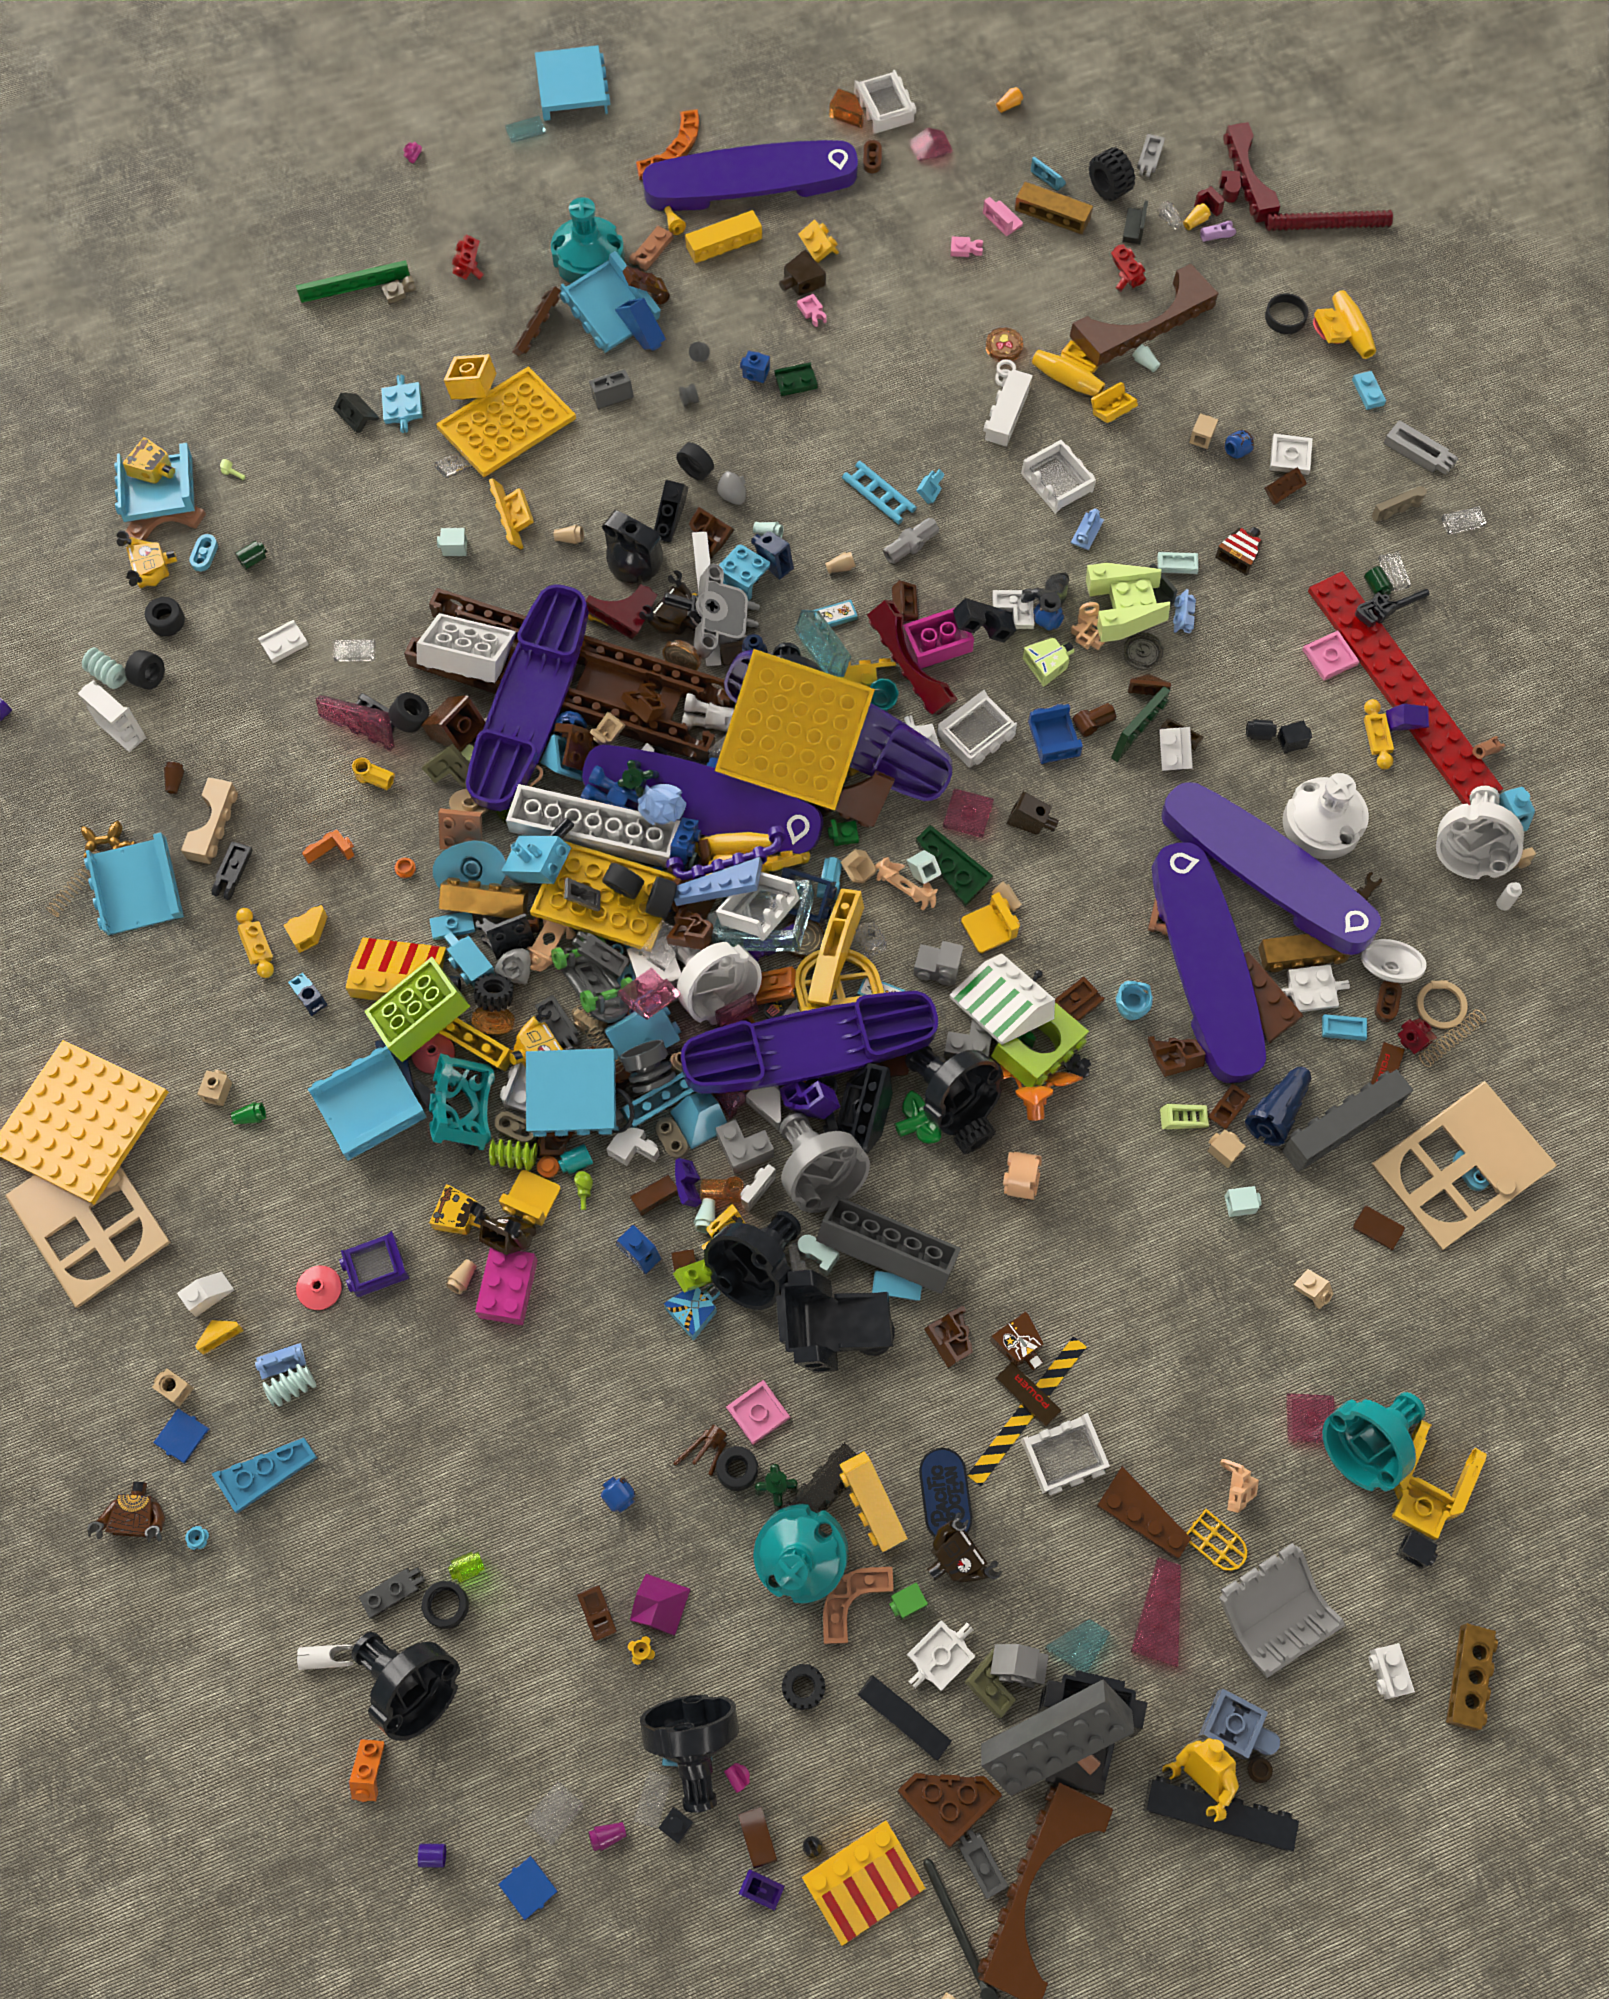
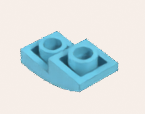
(896, 1286)

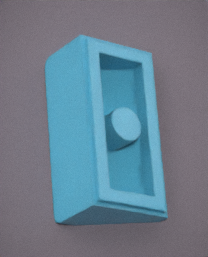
(1047, 174)

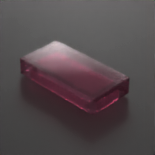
(736, 1010)

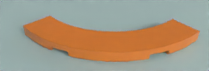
(680, 146)

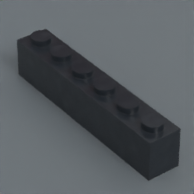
(1241, 1820)

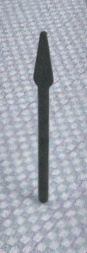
(987, 1991)

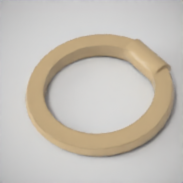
(1441, 984)

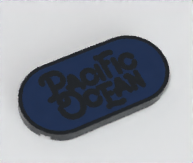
(944, 1489)

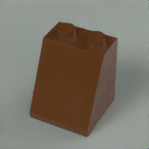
(454, 722)

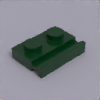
(795, 379)

